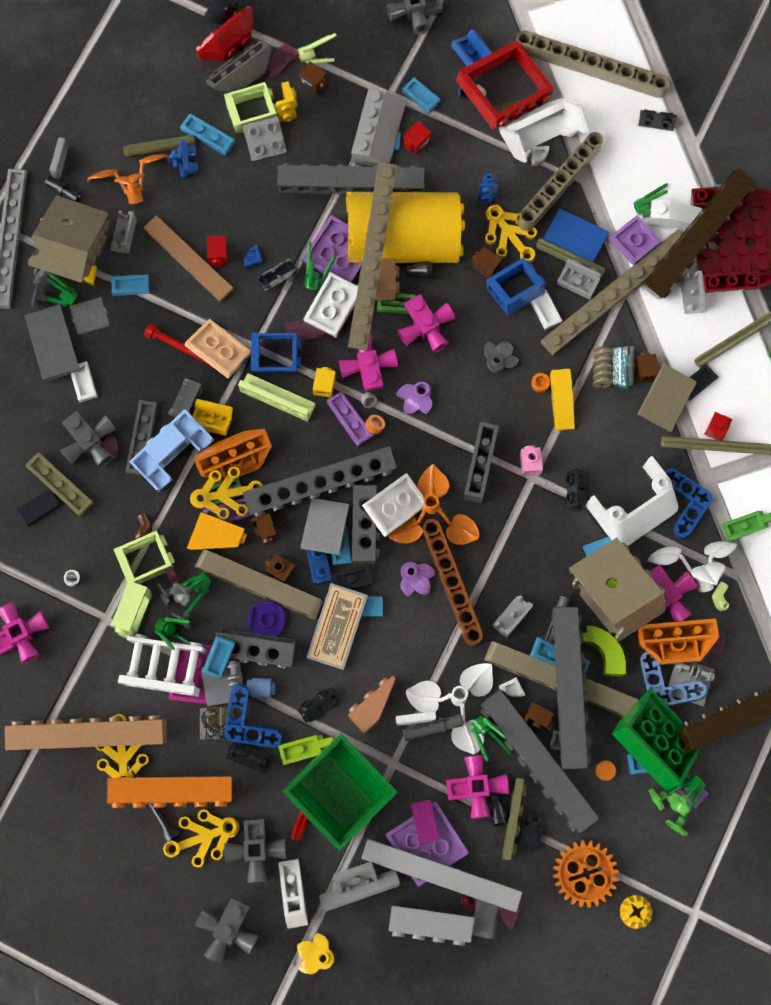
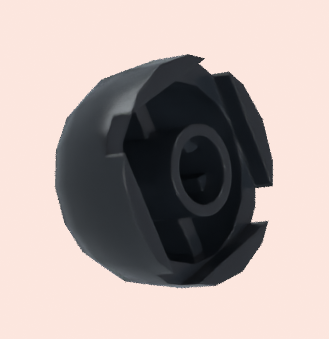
(221, 11)

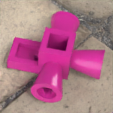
(426, 323)
(368, 365)
(673, 592)
(18, 632)
(476, 787)

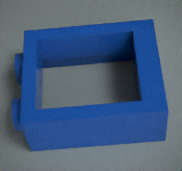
(523, 298)
(255, 352)

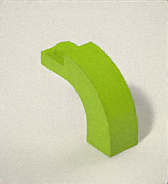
(609, 648)

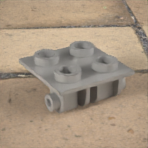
(264, 138)
(691, 672)
(218, 690)

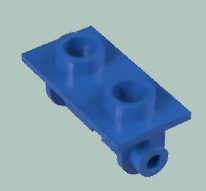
(488, 190)
(319, 566)

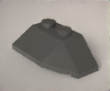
(242, 68)

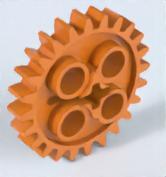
(591, 892)

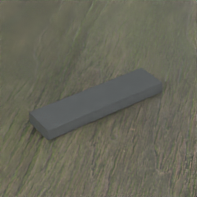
(142, 431)

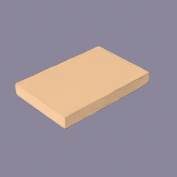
(218, 348)

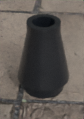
(421, 270)
(498, 813)

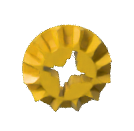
(634, 921)

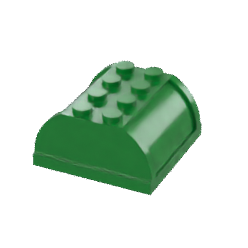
(339, 791)

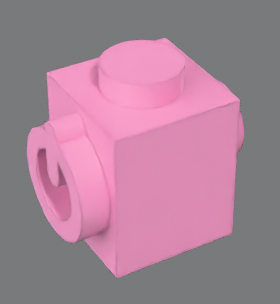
(531, 461)

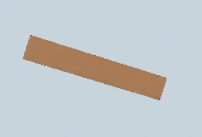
(188, 258)

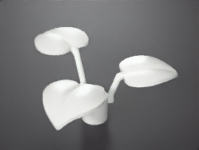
(704, 575)
(477, 680)

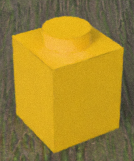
(324, 382)

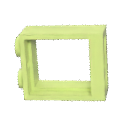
(245, 95)
(137, 544)
(131, 609)

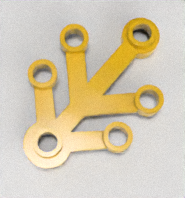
(508, 231)
(221, 494)
(122, 758)
(205, 837)

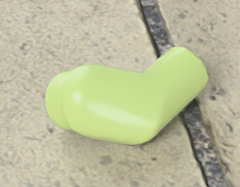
(718, 597)

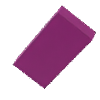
(424, 822)

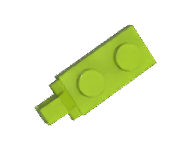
(303, 749)

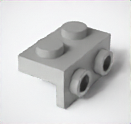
(579, 278)

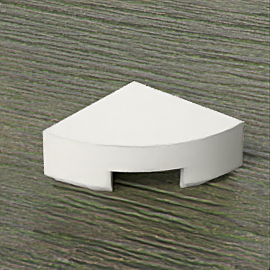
(538, 154)
(512, 688)

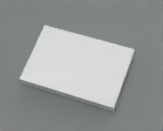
(332, 305)
(395, 504)

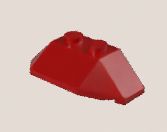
(228, 38)

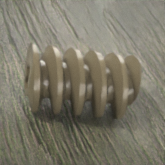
(602, 367)

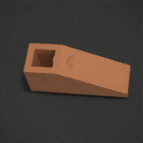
(370, 710)

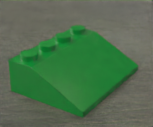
(653, 739)

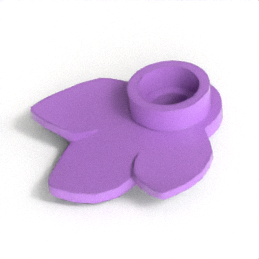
(415, 400)
(418, 580)

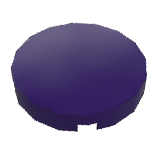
(267, 619)

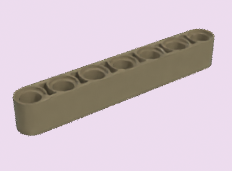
(557, 188)
(259, 584)

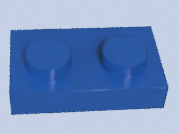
(471, 48)

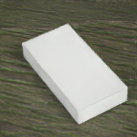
(546, 311)
(84, 383)
(415, 718)

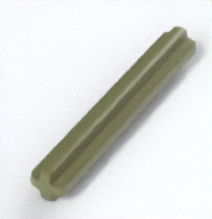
(158, 145)
(564, 254)

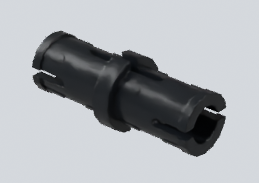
(63, 189)

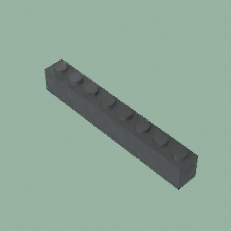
(343, 179)
(570, 688)
(539, 762)

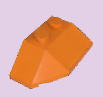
(243, 450)
(679, 640)

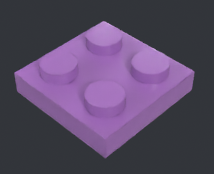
(635, 240)

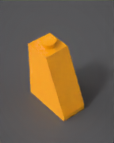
(215, 534)

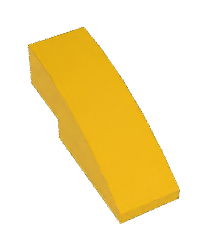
(562, 399)

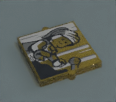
(213, 722)

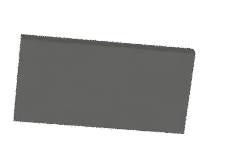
(52, 343)

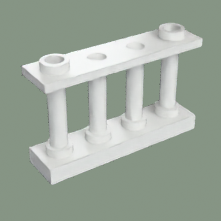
(150, 681)

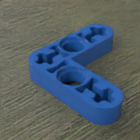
(694, 504)
(238, 723)

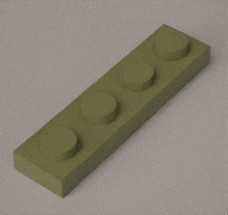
(59, 484)
(513, 828)

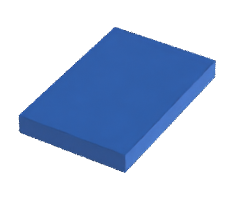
(576, 235)

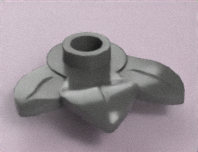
(500, 353)

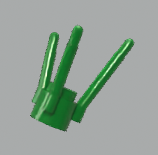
(643, 204)
(313, 278)
(165, 628)
(483, 726)

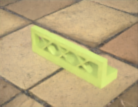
(277, 397)

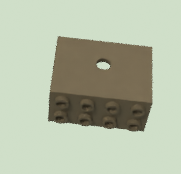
(69, 239)
(631, 602)

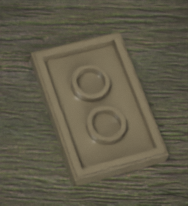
(667, 398)

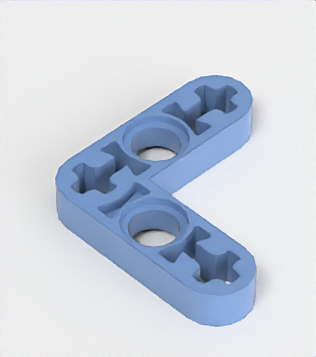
(660, 687)

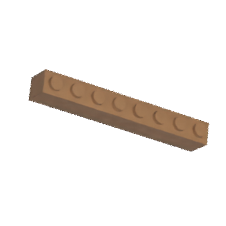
(86, 734)

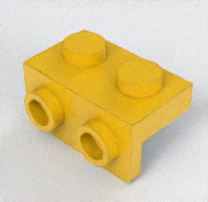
(286, 107)
(213, 416)

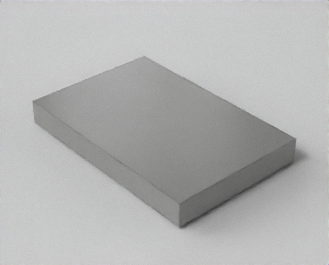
(325, 526)

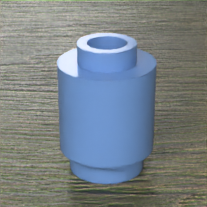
(261, 687)

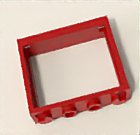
(494, 119)

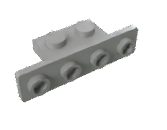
(357, 884)

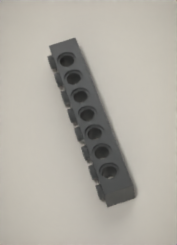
(383, 456)

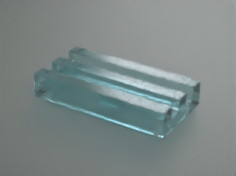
(620, 368)

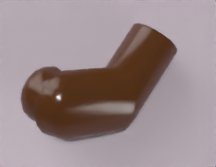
(145, 528)

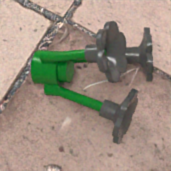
(68, 294)
(181, 595)

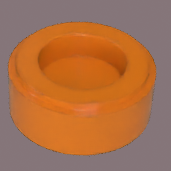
(541, 382)
(375, 424)
(605, 770)

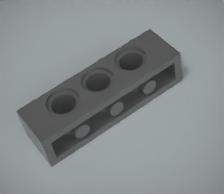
(481, 462)
(363, 555)
(264, 642)

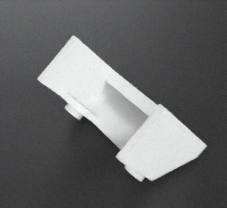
(542, 124)
(644, 518)

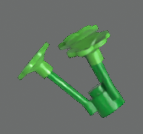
(679, 803)

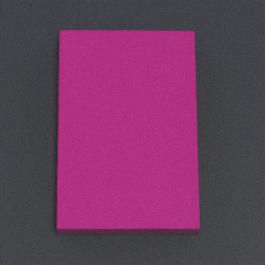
(181, 671)

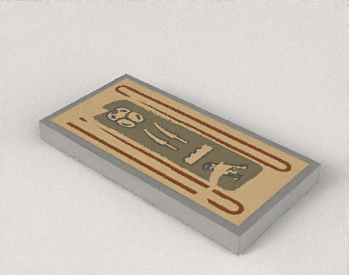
(337, 626)

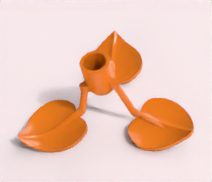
(133, 190)
(433, 486)

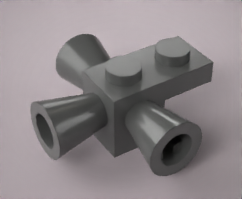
(416, 11)
(87, 439)
(255, 850)
(226, 930)

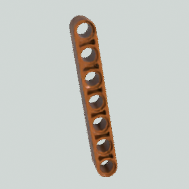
(452, 572)

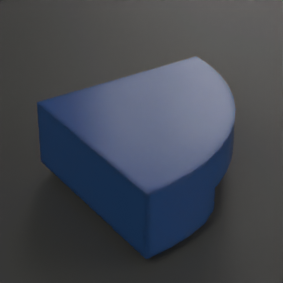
(253, 257)

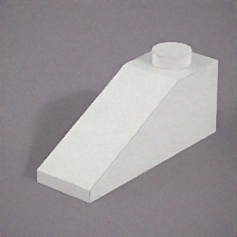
(672, 213)
(293, 894)

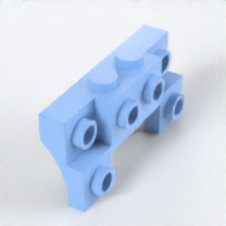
(167, 445)

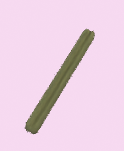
(733, 340)
(716, 445)

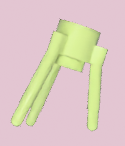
(307, 52)

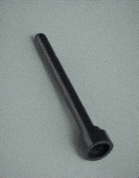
(170, 833)

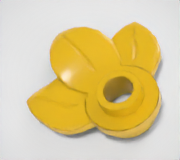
(312, 953)

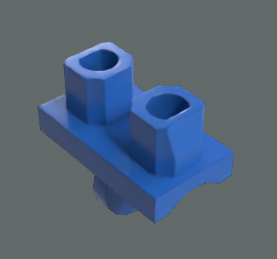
(180, 159)

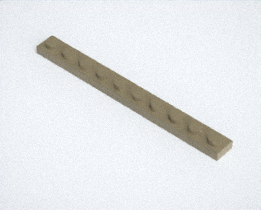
(372, 256)
(607, 298)

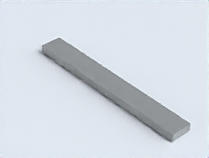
(10, 232)
(442, 875)

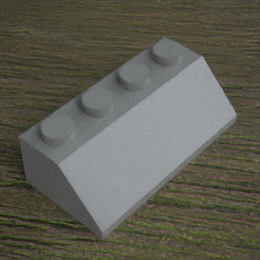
(377, 128)
(431, 924)

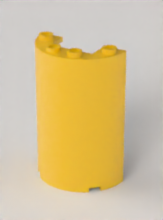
(418, 227)

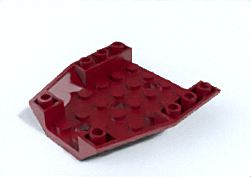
(734, 263)

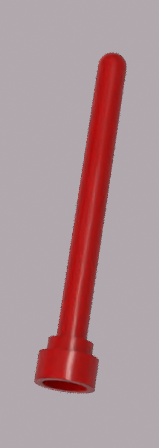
(153, 332)

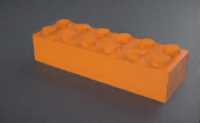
(169, 791)

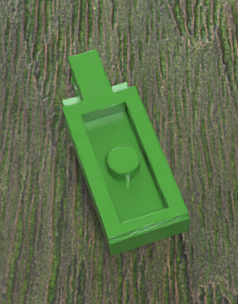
(746, 525)

